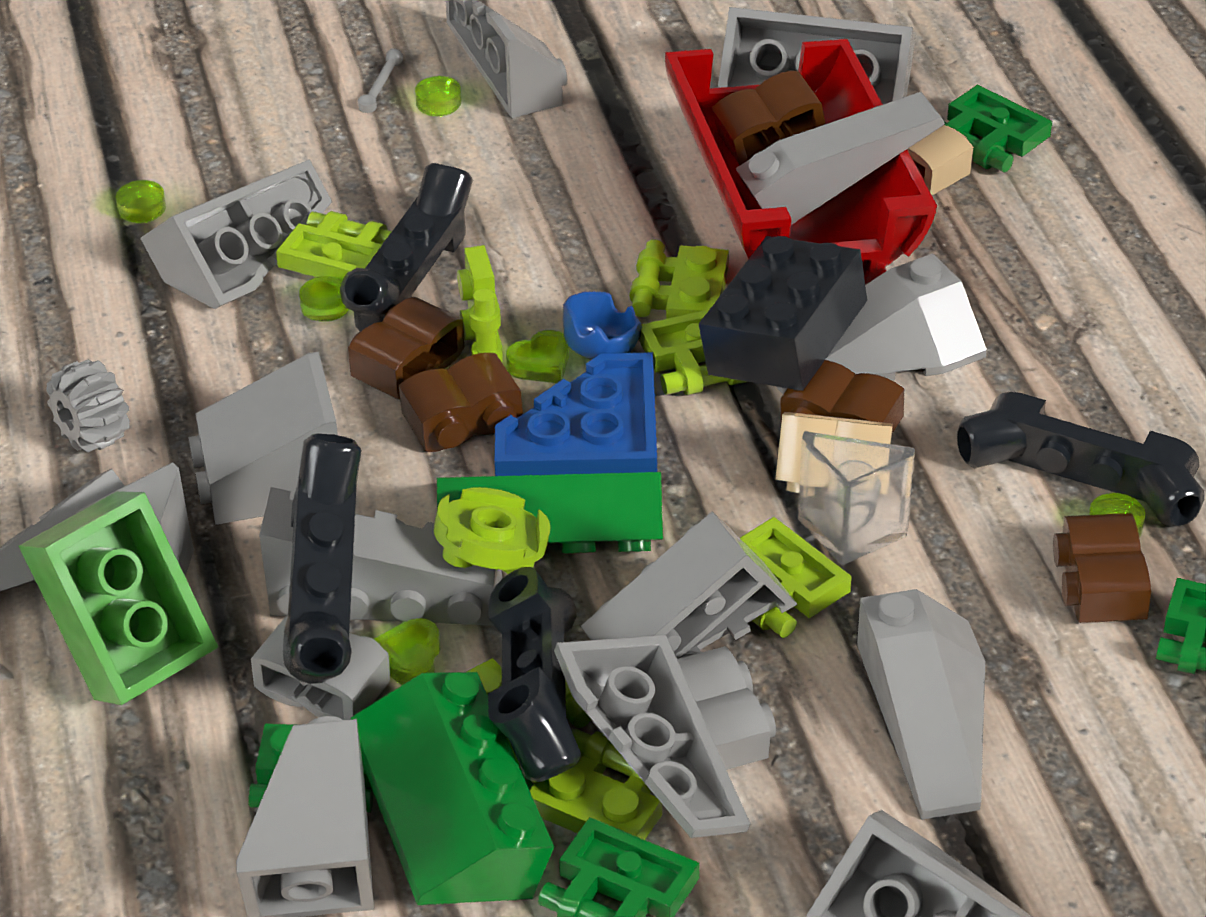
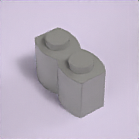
(336, 697)
(729, 707)

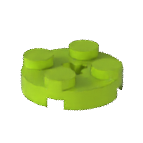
(490, 530)

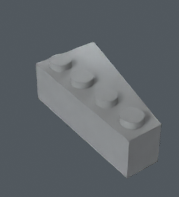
(394, 570)

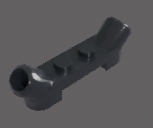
(427, 229)
(1152, 472)
(322, 559)
(533, 689)

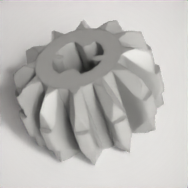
(88, 405)

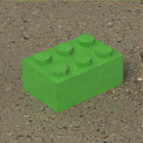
(119, 597)

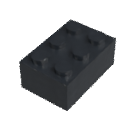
(783, 312)

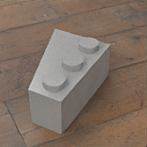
(693, 593)

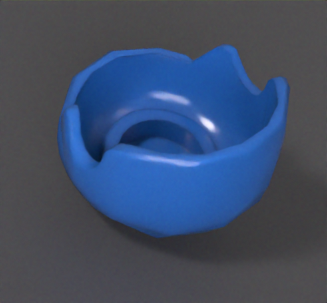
(597, 327)

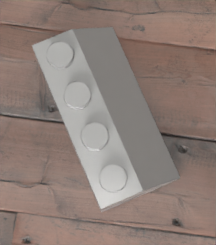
(771, 42)

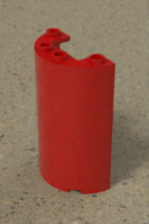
(878, 214)

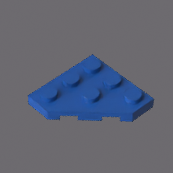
(586, 425)

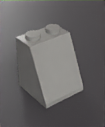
(258, 438)
(311, 828)

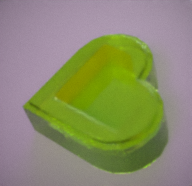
(540, 358)
(411, 648)

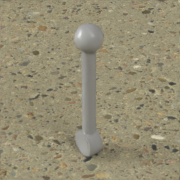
(368, 103)

